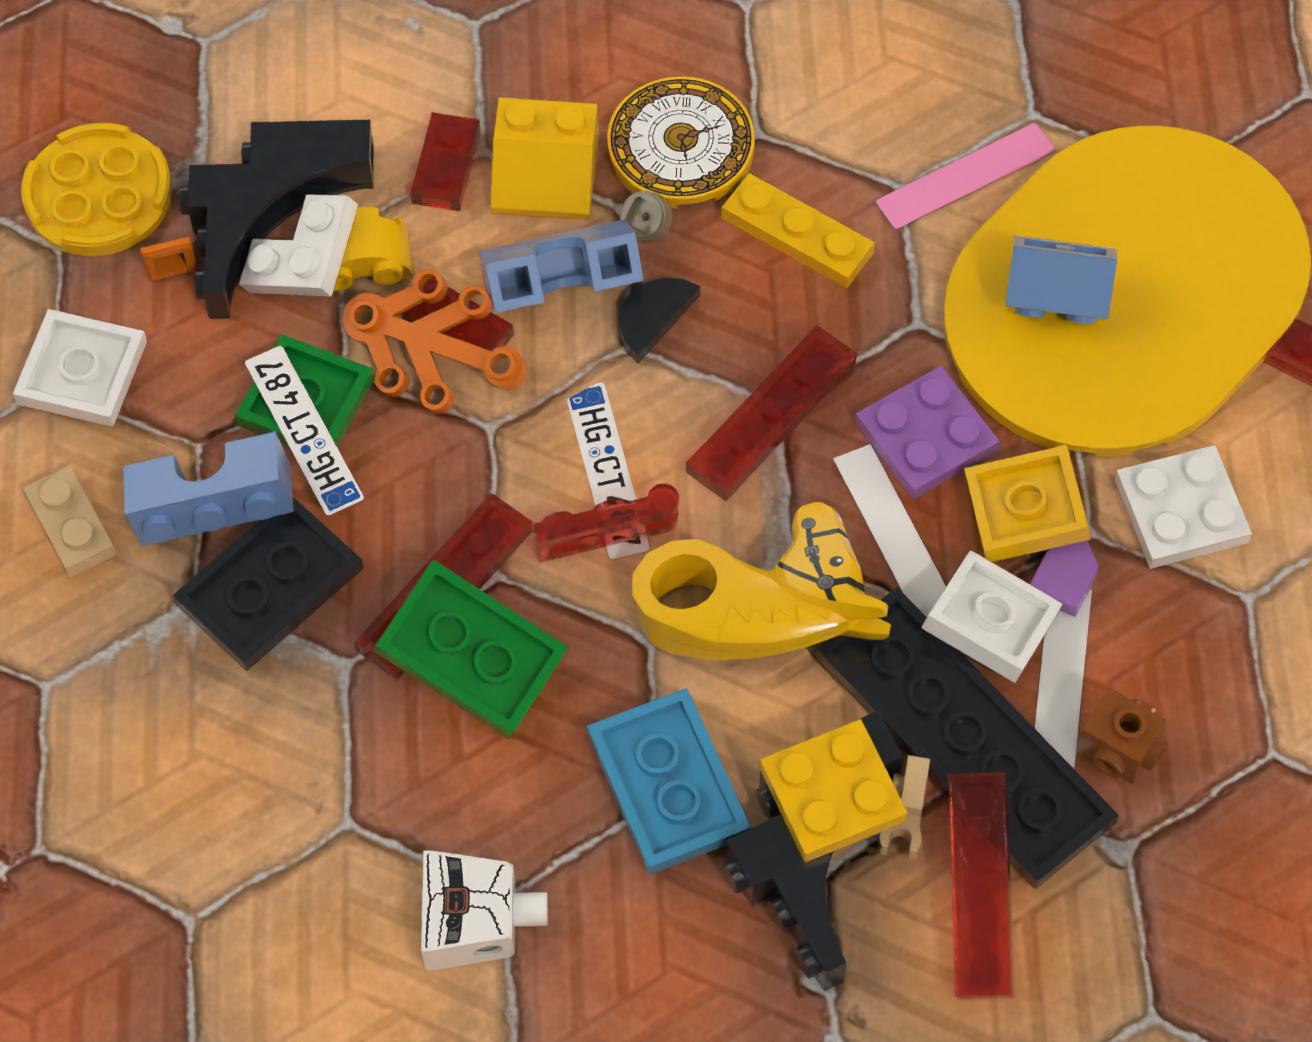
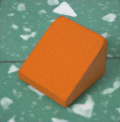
(169, 259)

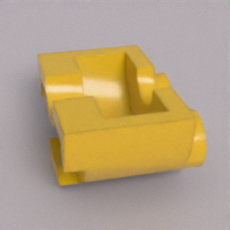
(376, 250)

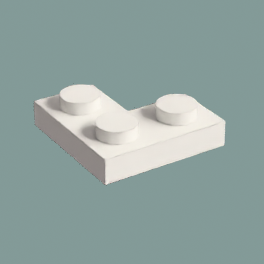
(311, 259)

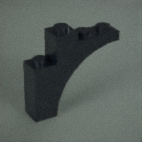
(253, 198)
(769, 865)

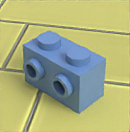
(1061, 279)

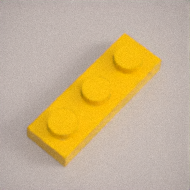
(797, 230)

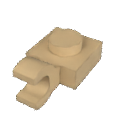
(911, 791)

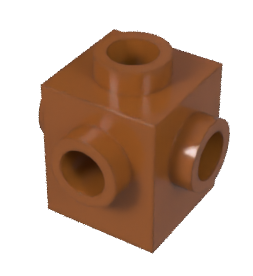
(1123, 736)

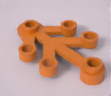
(426, 337)

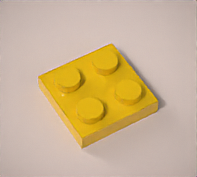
(1027, 503)
(833, 790)

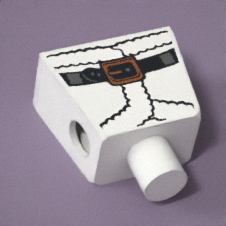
(472, 910)

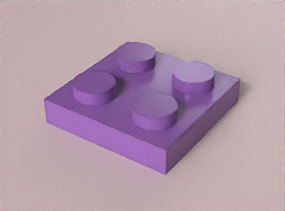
(927, 432)

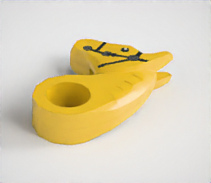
(754, 611)

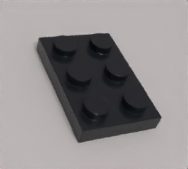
(267, 583)

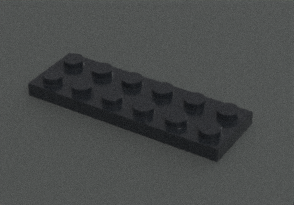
(957, 719)

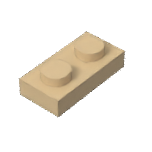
(69, 521)

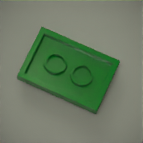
(470, 649)

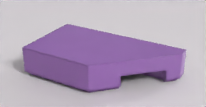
(1067, 575)

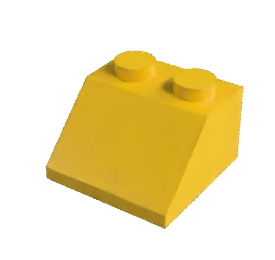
(544, 158)

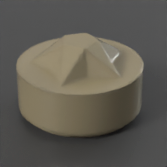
(647, 215)

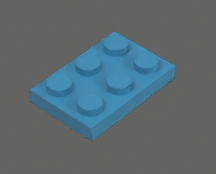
(668, 781)

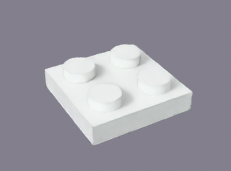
(80, 367)
(1182, 506)
(992, 616)

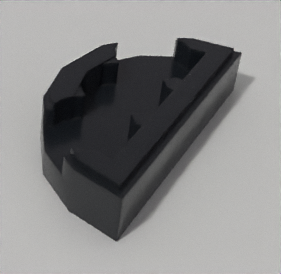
(652, 312)

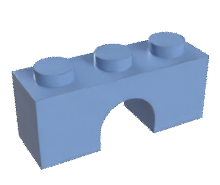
(590, 256)
(246, 488)

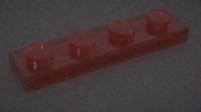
(771, 413)
(471, 552)
(981, 886)

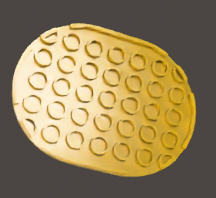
(1199, 292)

